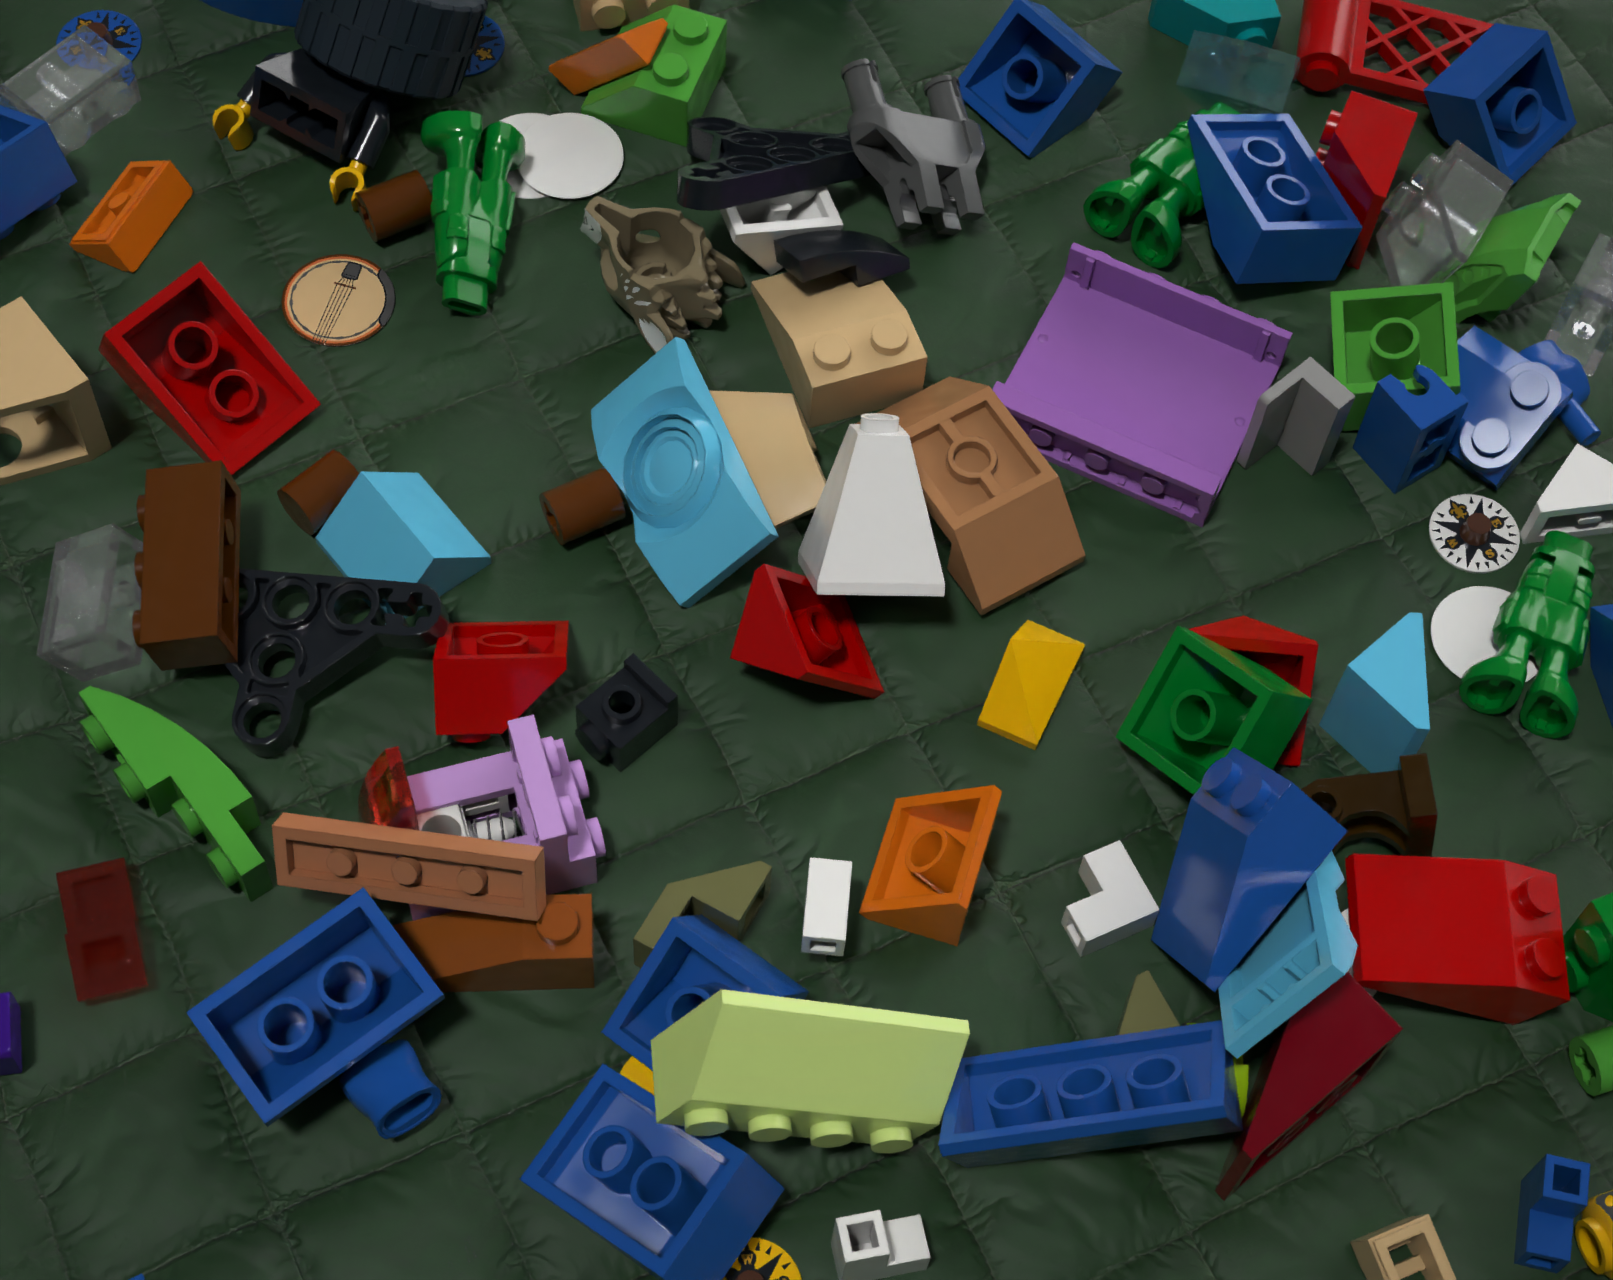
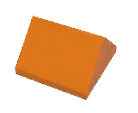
(931, 861)

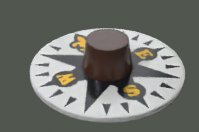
(1474, 533)

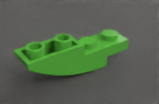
(183, 776)

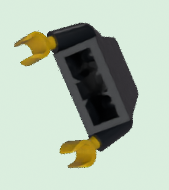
(316, 109)

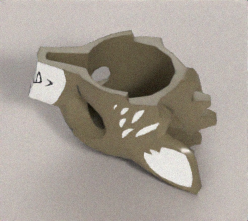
(660, 277)

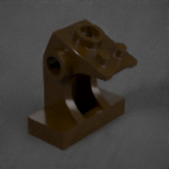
(1383, 805)

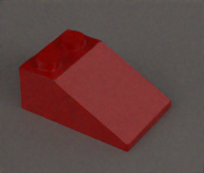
(207, 370)
(1458, 933)

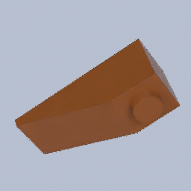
(506, 953)

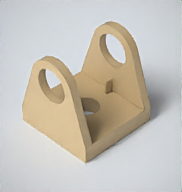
(44, 399)

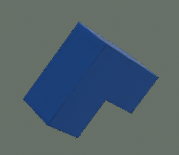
(1547, 1207)

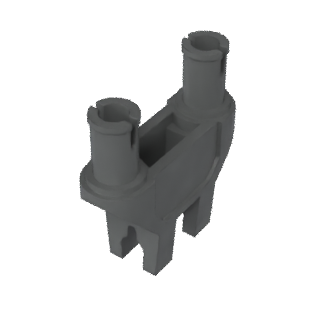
(917, 154)

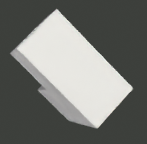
(1117, 904)
(826, 907)
(878, 1249)

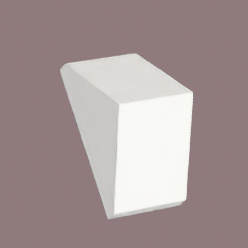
(761, 222)
(1575, 500)

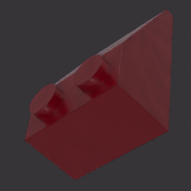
(1305, 1072)

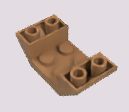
(988, 492)

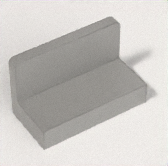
(1300, 416)

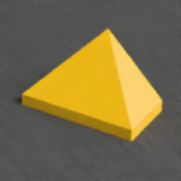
(1029, 683)

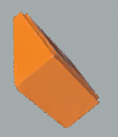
(610, 58)
(133, 214)

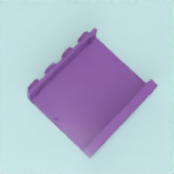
(1142, 383)

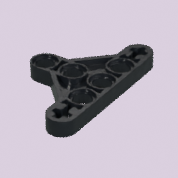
(759, 163)
(318, 639)

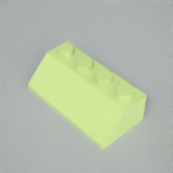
(806, 1071)

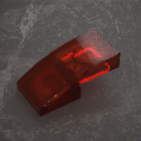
(386, 793)
(102, 930)

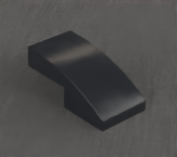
(852, 253)

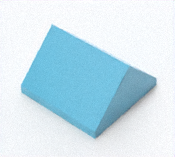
(400, 532)
(1383, 699)

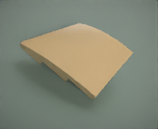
(774, 450)

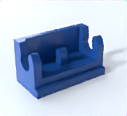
(1406, 432)

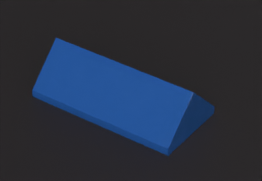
(1091, 1096)

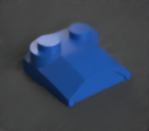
(1506, 409)

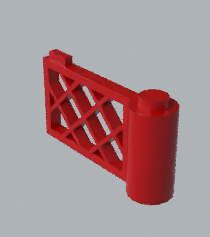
(1335, 44)

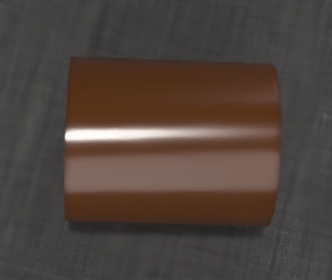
(394, 205)
(317, 491)
(582, 506)

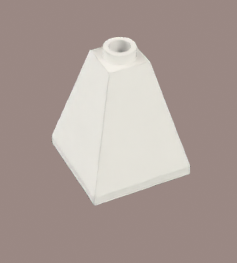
(872, 519)

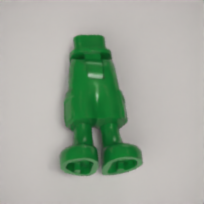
(1160, 170)
(468, 213)
(1544, 620)

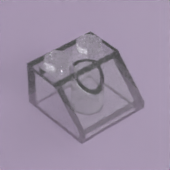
(1439, 216)

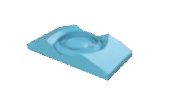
(680, 475)
(1290, 963)

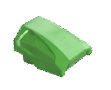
(1510, 257)

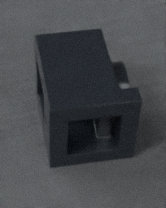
(626, 736)

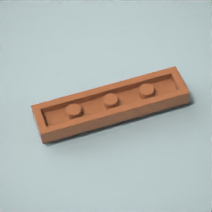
(410, 866)

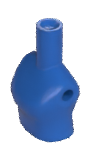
(1574, 377)
(391, 1089)

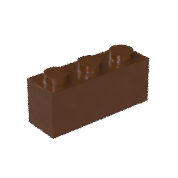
(189, 566)

